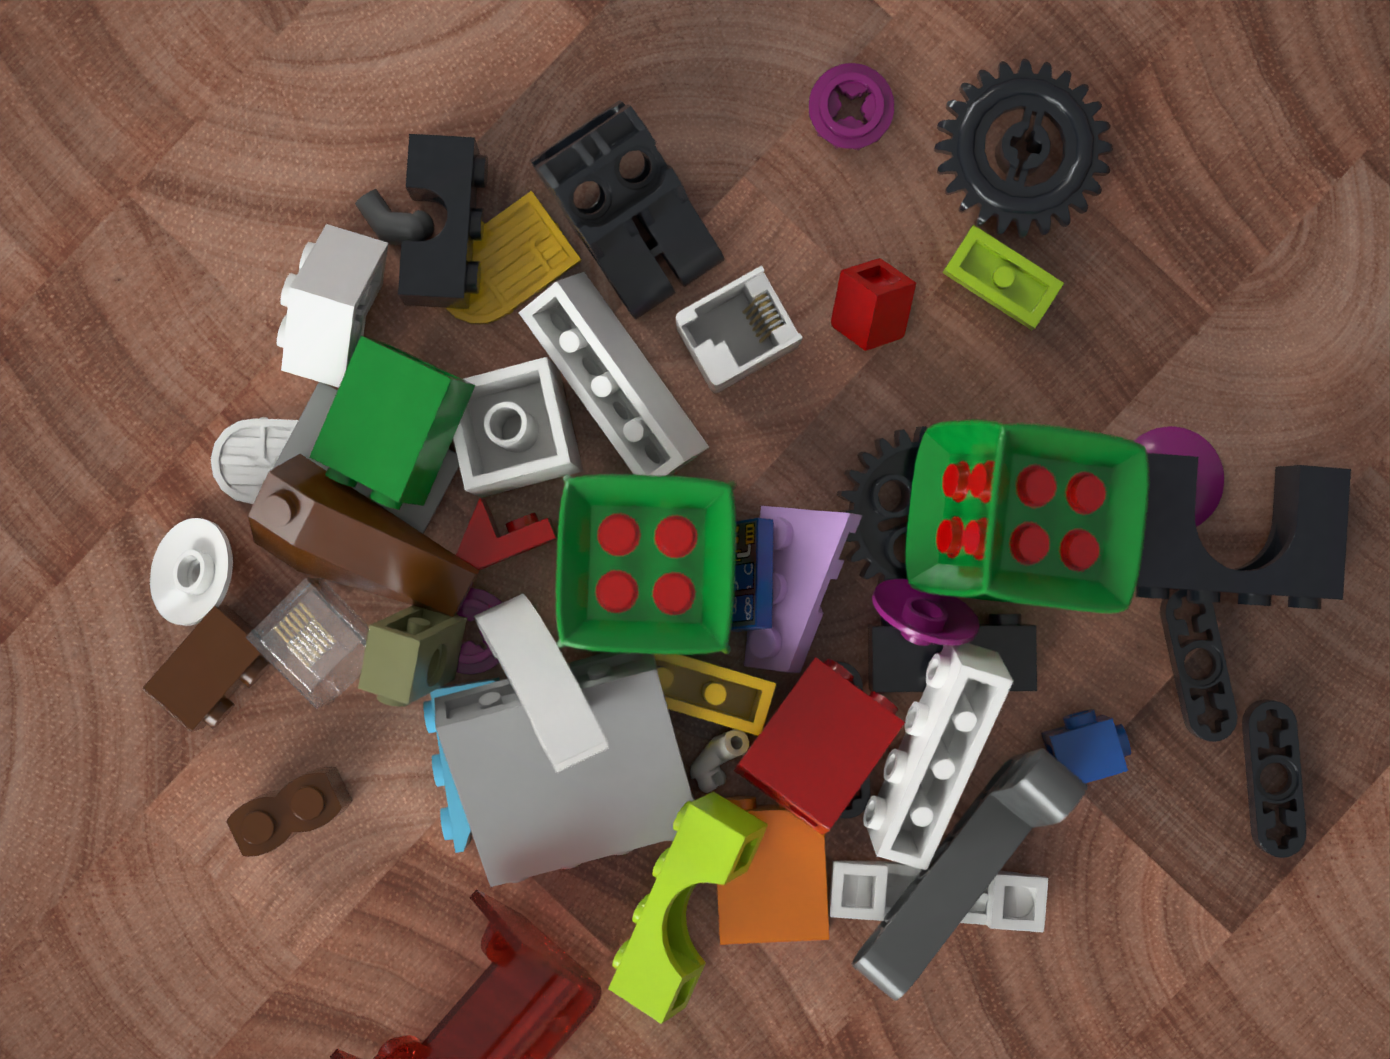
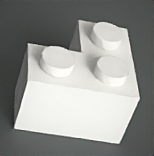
(329, 303)

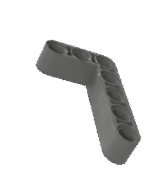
(1021, 795)

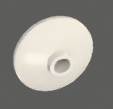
(191, 571)

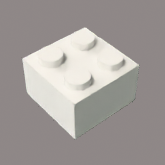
(516, 429)

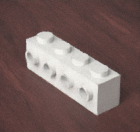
(613, 377)
(936, 753)

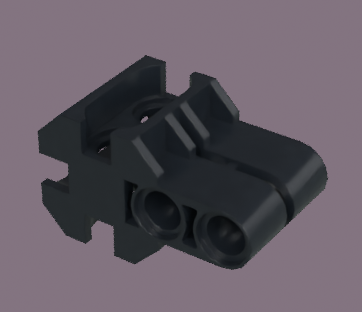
(607, 226)

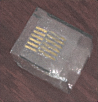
(313, 641)

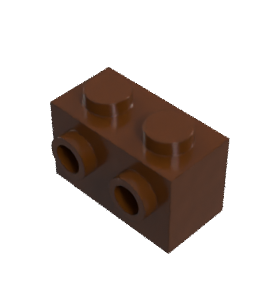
(208, 670)

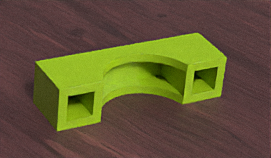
(659, 960)

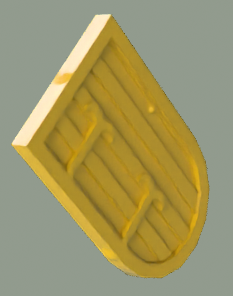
(518, 259)

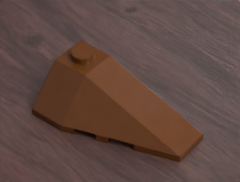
(353, 540)

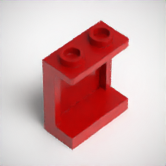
(820, 744)

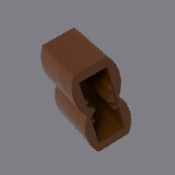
(282, 813)

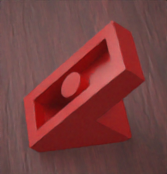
(485, 547)

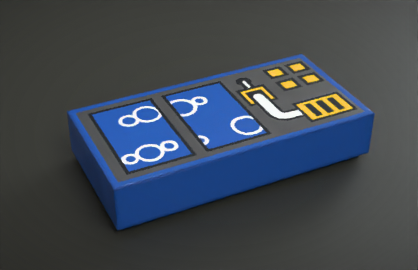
(753, 575)

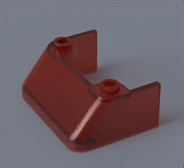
(519, 1005)

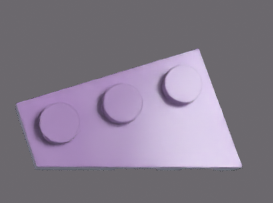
(804, 562)

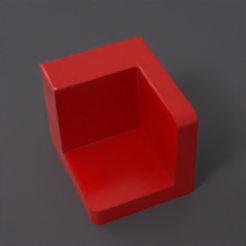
(872, 304)

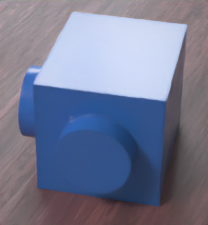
(1089, 745)

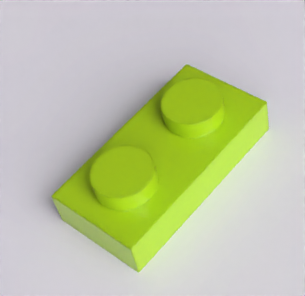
(1003, 277)

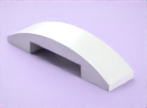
(542, 682)
(872, 888)

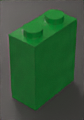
(391, 423)

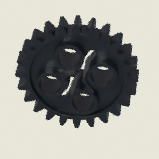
(891, 464)

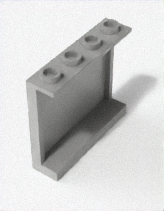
(603, 806)

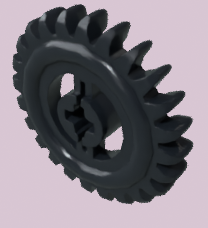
(1009, 198)

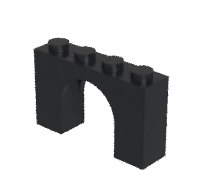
(1299, 559)

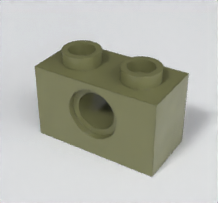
(411, 655)

